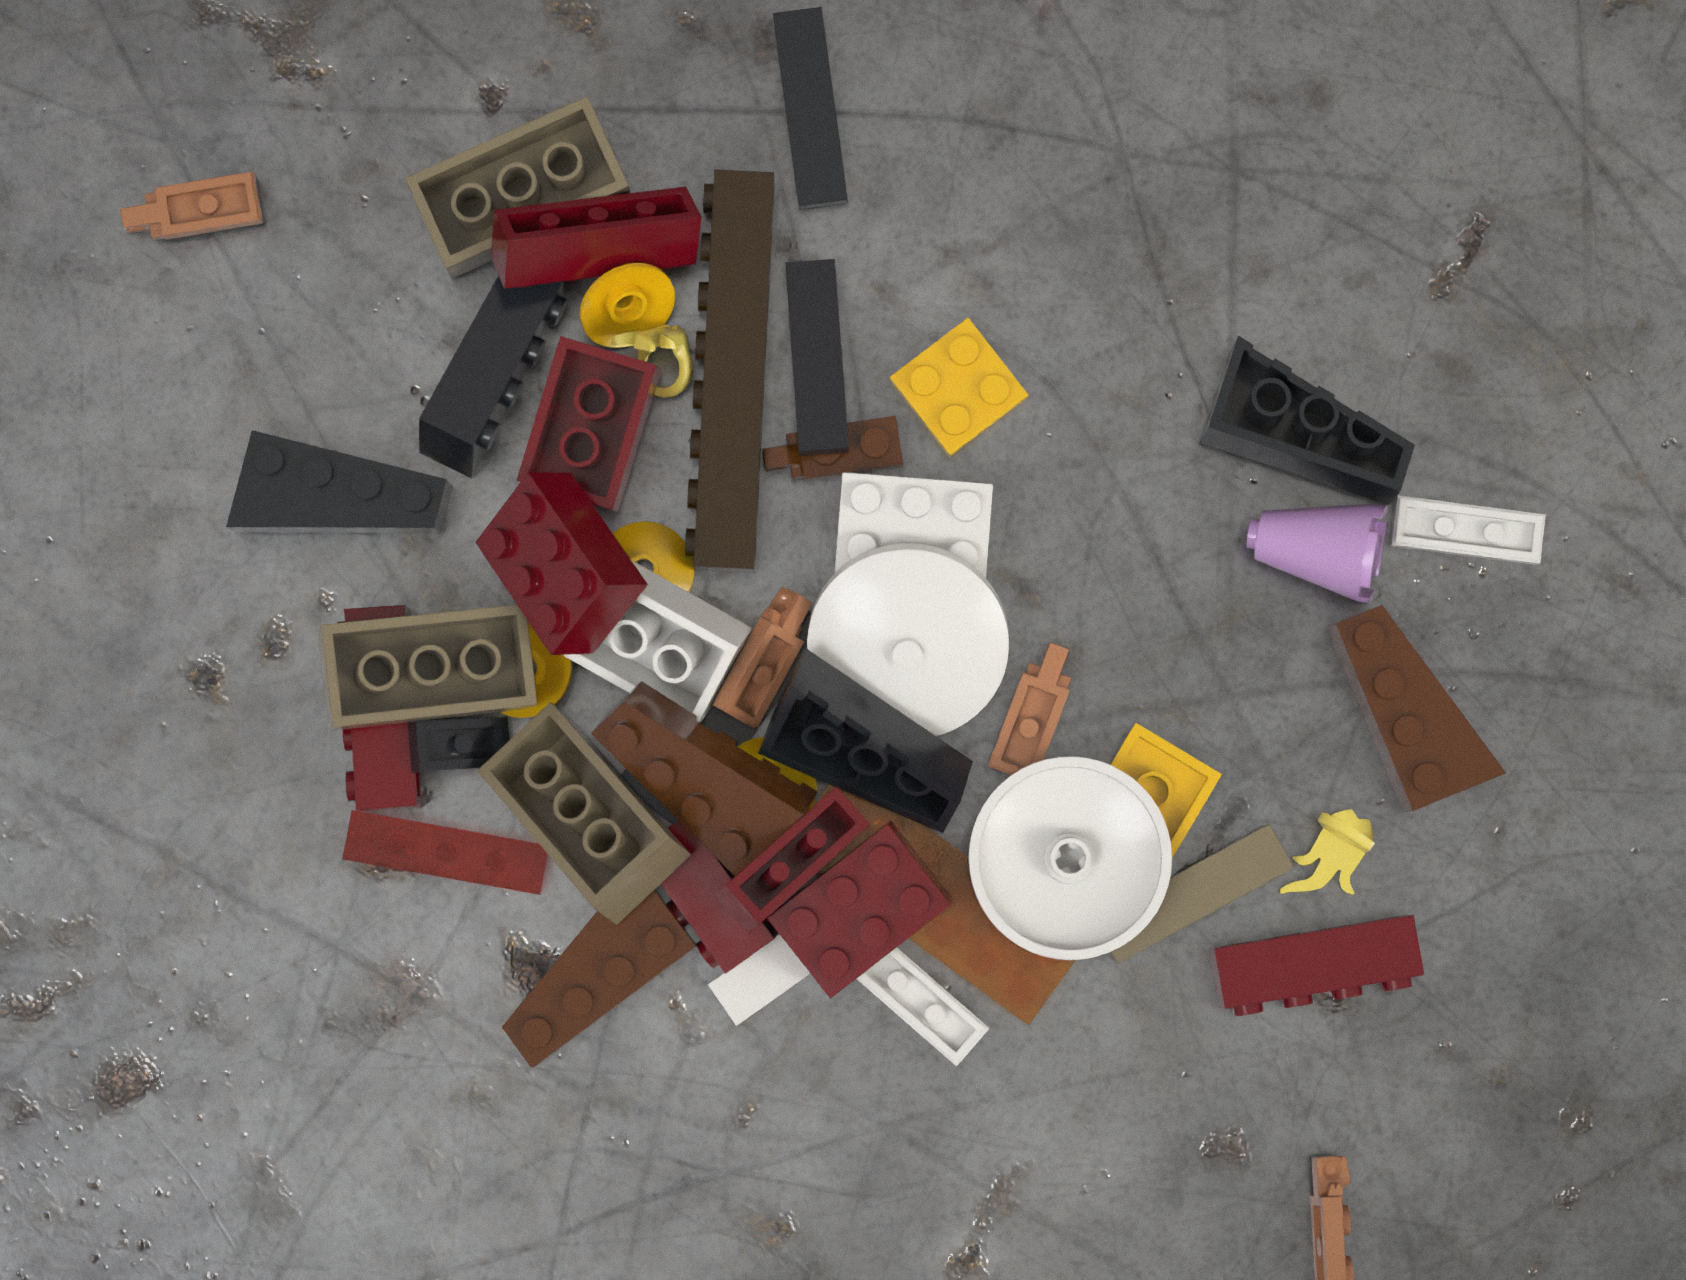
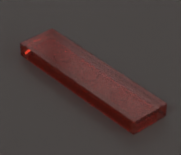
(445, 852)

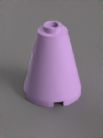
(1324, 545)

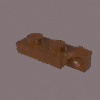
(872, 447)

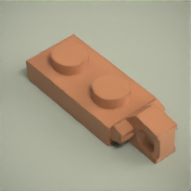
(196, 207)
(764, 659)
(1032, 713)
(1330, 1218)

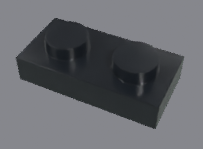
(455, 743)

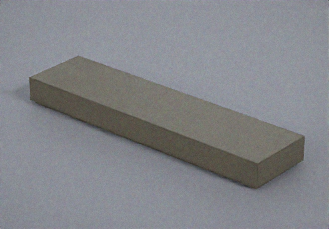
(1212, 885)

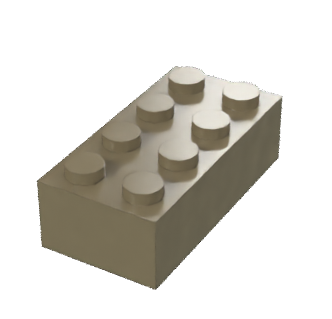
(534, 164)
(426, 667)
(583, 813)

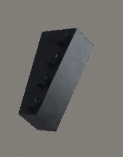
(488, 373)
(1301, 429)
(320, 490)
(864, 745)

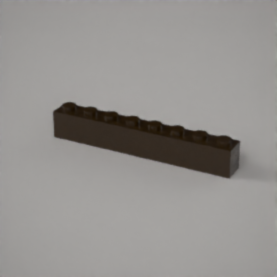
(733, 371)

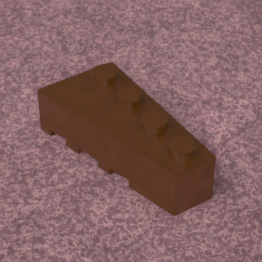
(1411, 717)
(702, 776)
(596, 975)

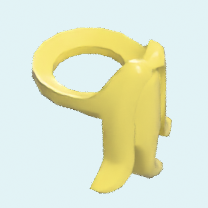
(665, 337)
(1339, 847)

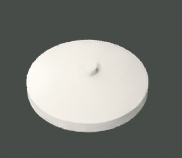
(914, 632)
(1070, 858)

